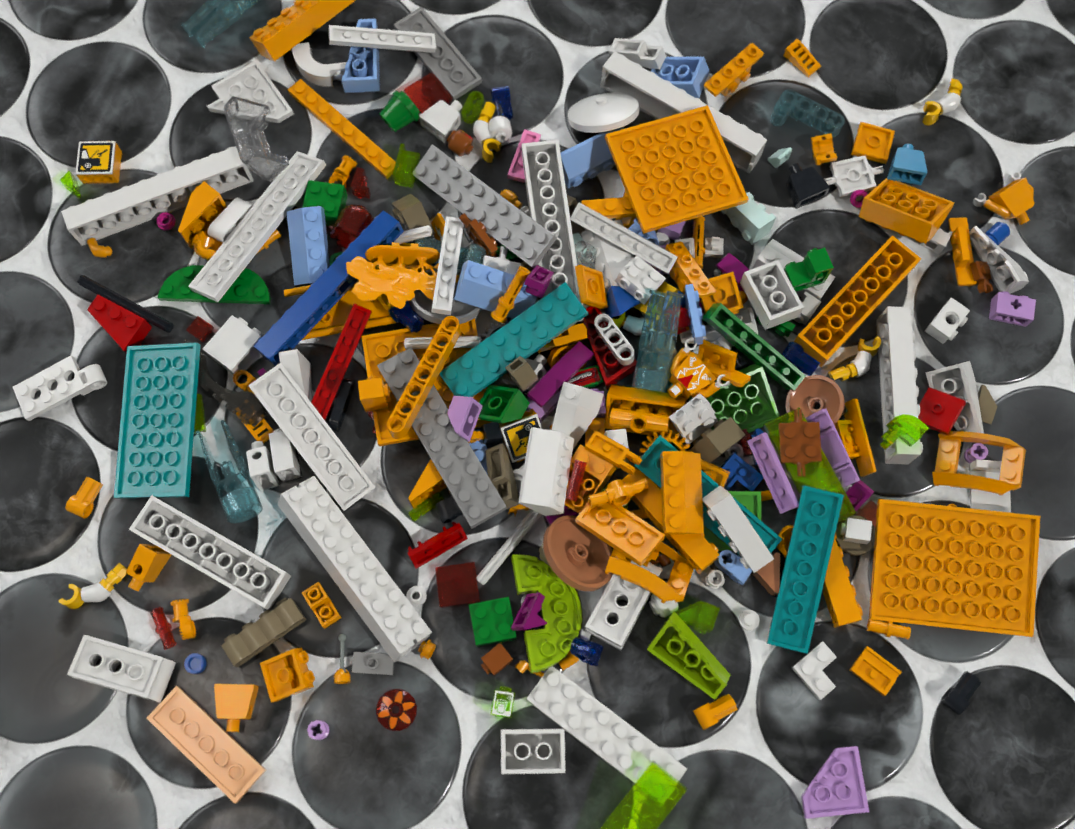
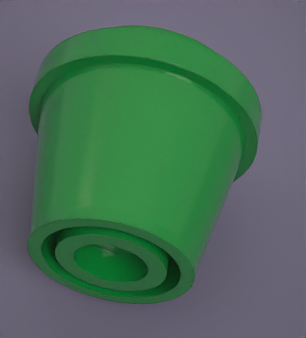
(399, 111)

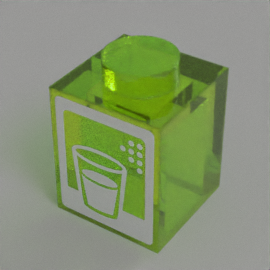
(503, 702)

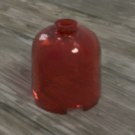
(350, 224)

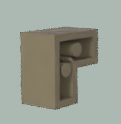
(411, 213)
(717, 441)

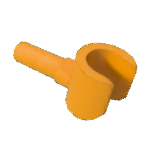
(523, 665)

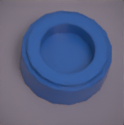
(195, 663)

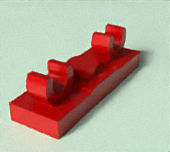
(437, 545)

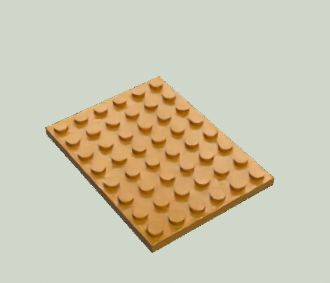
(955, 567)

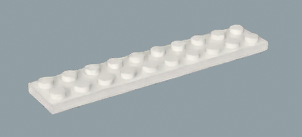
(256, 227)

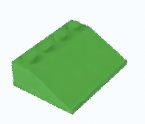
(746, 405)

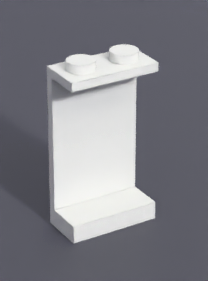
(987, 500)

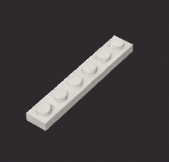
(381, 39)
(623, 237)
(447, 266)

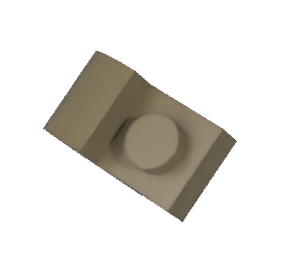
(521, 373)

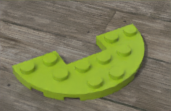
(559, 609)

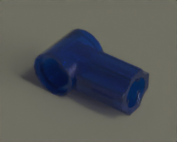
(501, 98)
(407, 317)
(801, 360)

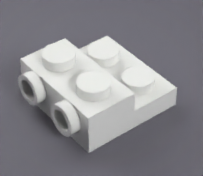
(639, 279)
(694, 418)

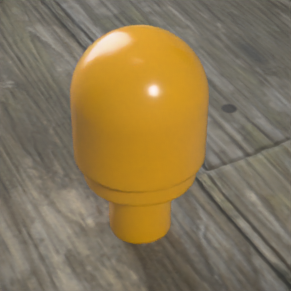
(511, 197)

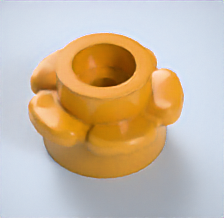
(426, 649)

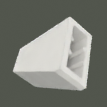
(299, 370)
(284, 456)

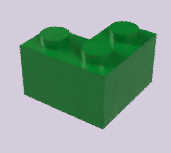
(811, 271)

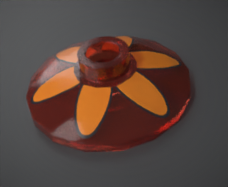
(406, 713)

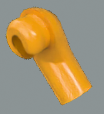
(98, 250)

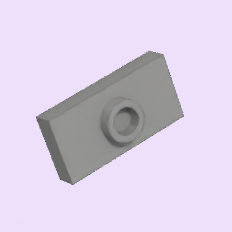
(372, 663)

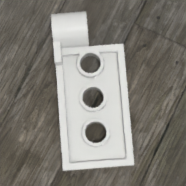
(84, 382)

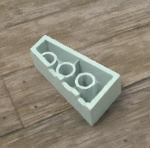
(751, 219)

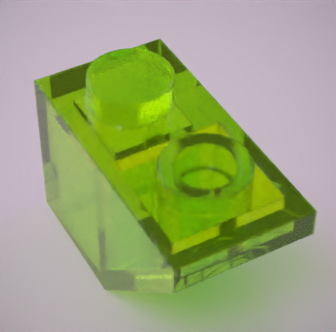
(700, 615)

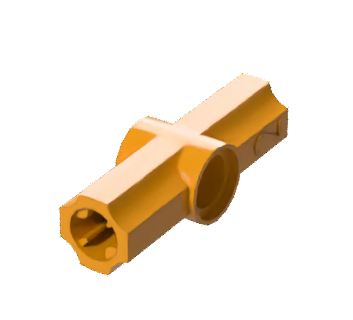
(628, 418)

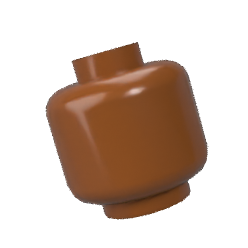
(460, 143)

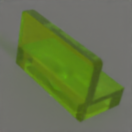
(404, 167)

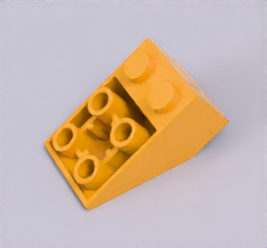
(595, 477)

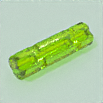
(425, 506)

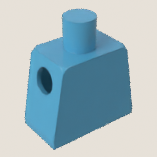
(908, 165)

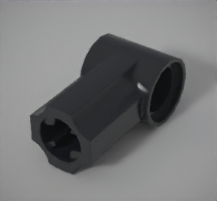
(958, 696)

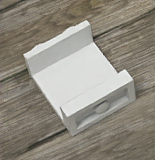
(232, 343)

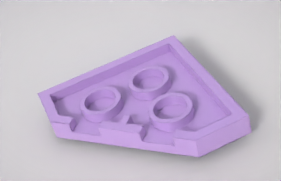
(837, 786)

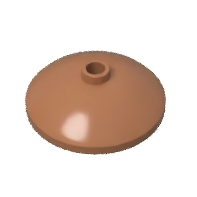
(817, 390)

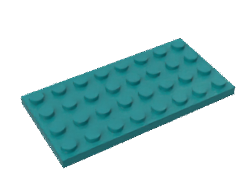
(157, 421)

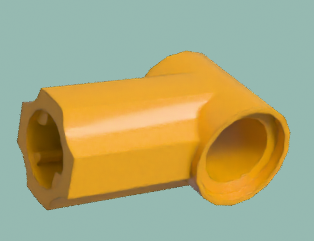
(82, 502)
(712, 712)

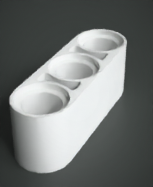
(228, 219)
(610, 331)

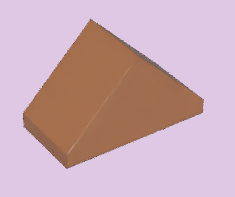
(770, 575)

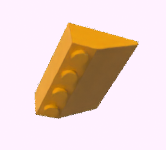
(905, 210)

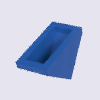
(619, 301)

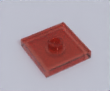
(427, 92)
(457, 584)

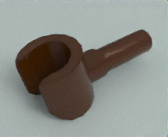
(663, 560)

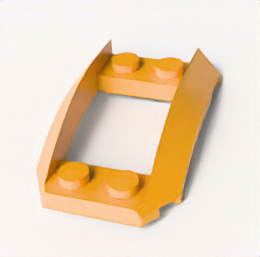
(948, 457)
(672, 590)

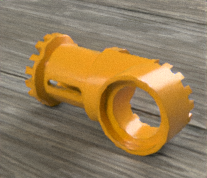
(342, 172)
(250, 379)
(181, 616)

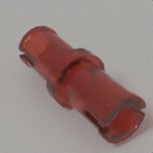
(576, 480)
(163, 628)

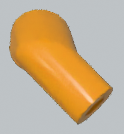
(568, 661)

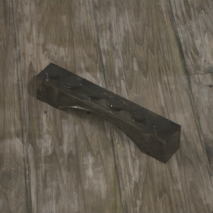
(244, 403)

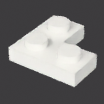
(811, 667)

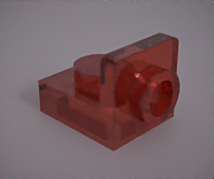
(359, 184)

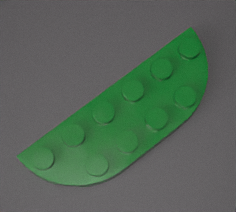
(246, 289)

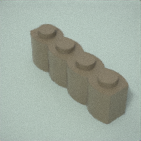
(264, 632)

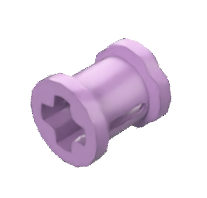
(975, 452)
(312, 733)

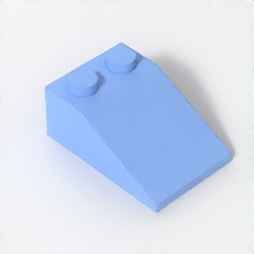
(685, 73)

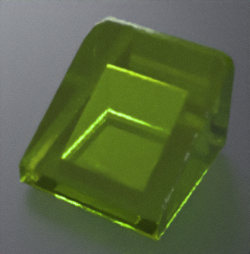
(71, 184)

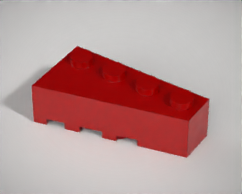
(608, 365)

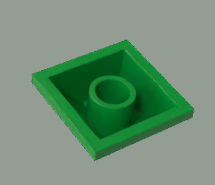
(502, 404)

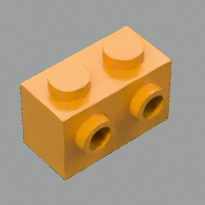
(374, 394)

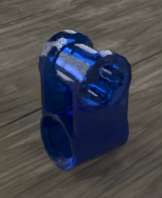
(586, 651)

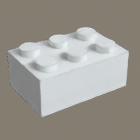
(771, 294)
(532, 751)

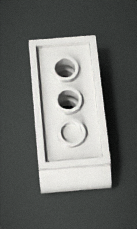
(626, 615)
(140, 673)

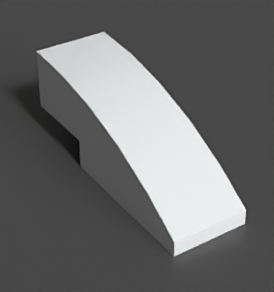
(639, 52)

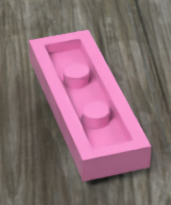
(516, 169)

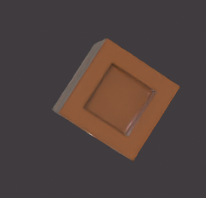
(496, 660)

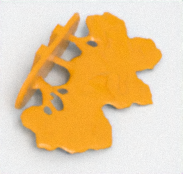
(395, 280)

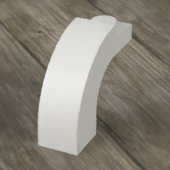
(313, 71)

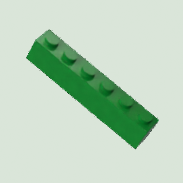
(753, 346)

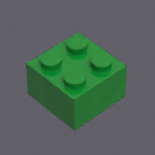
(327, 195)
(492, 622)

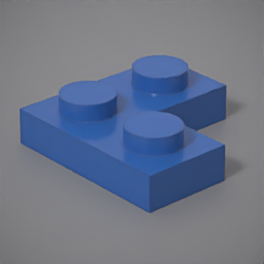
(741, 472)

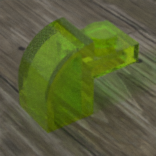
(906, 428)

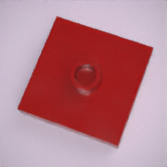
(940, 410)

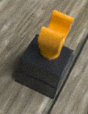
(489, 433)

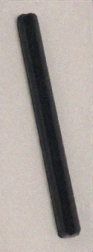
(118, 299)

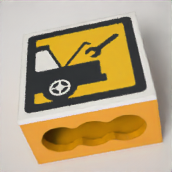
(98, 162)
(516, 434)

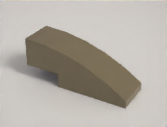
(502, 475)

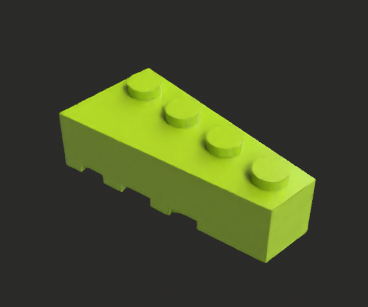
(688, 656)

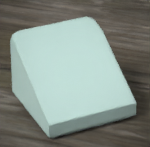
(780, 157)

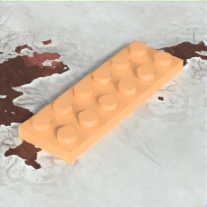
(206, 744)

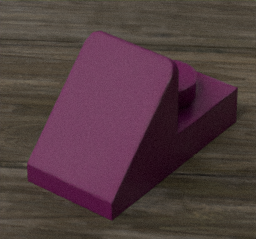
(538, 281)
(858, 494)
(527, 614)

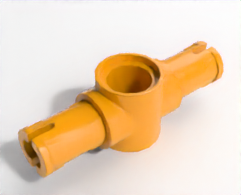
(618, 492)

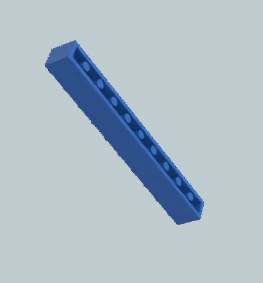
(325, 291)

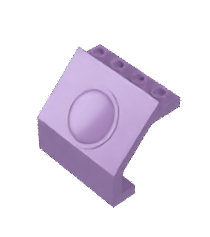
(776, 475)

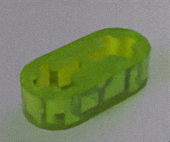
(469, 105)

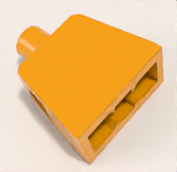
(146, 565)
(235, 703)

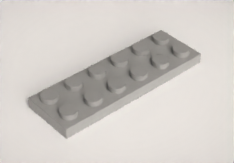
(447, 61)

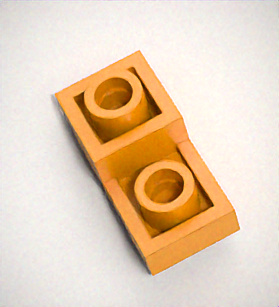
(321, 605)

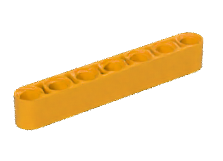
(424, 385)

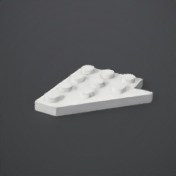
(253, 85)

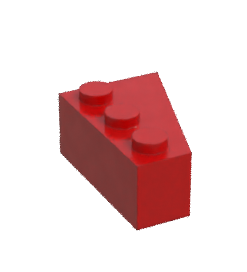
(119, 323)

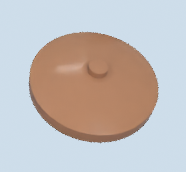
(576, 554)

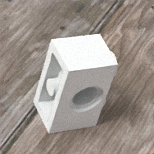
(953, 312)

